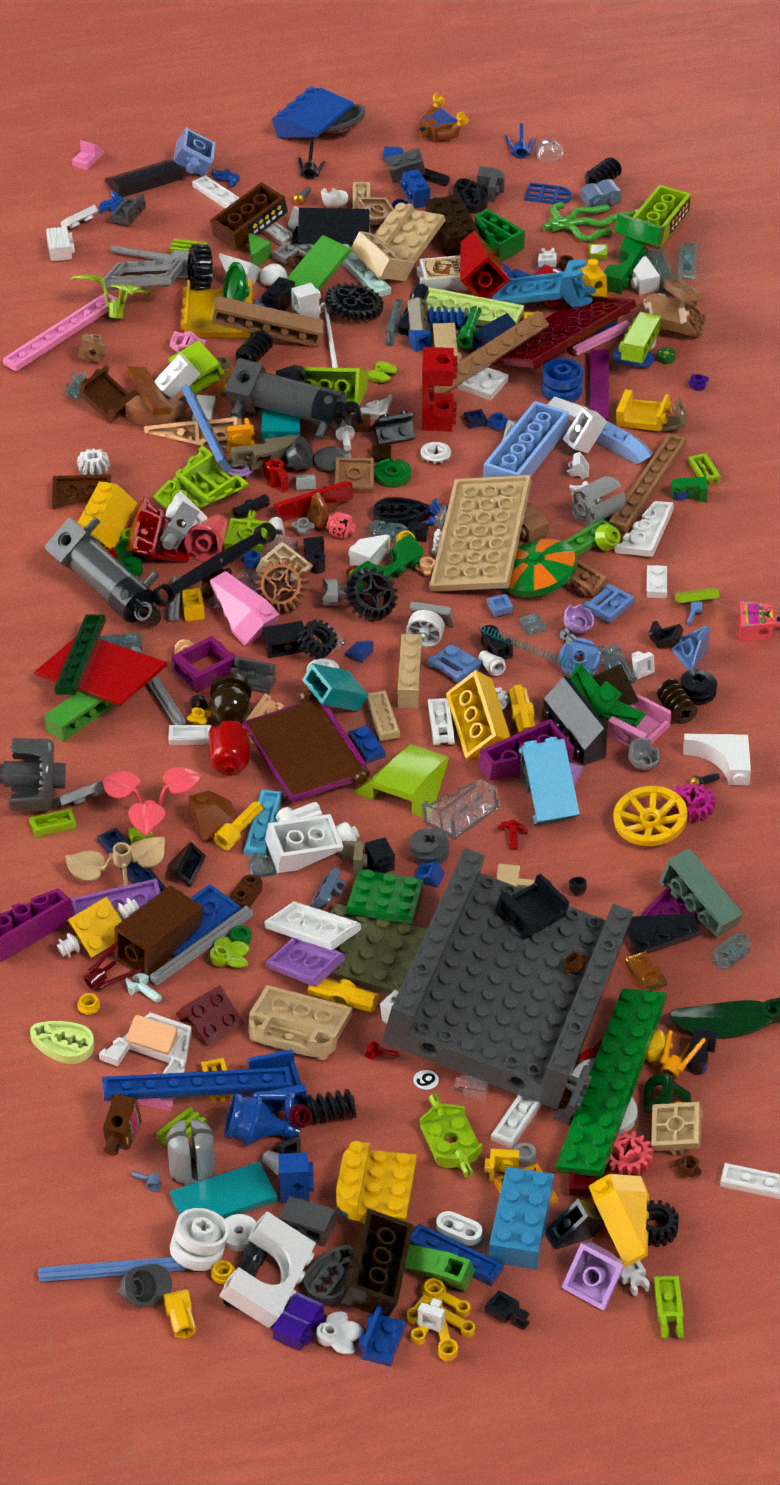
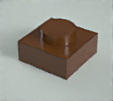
(365, 425)

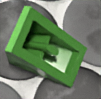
(259, 249)

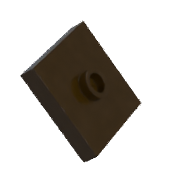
(617, 678)

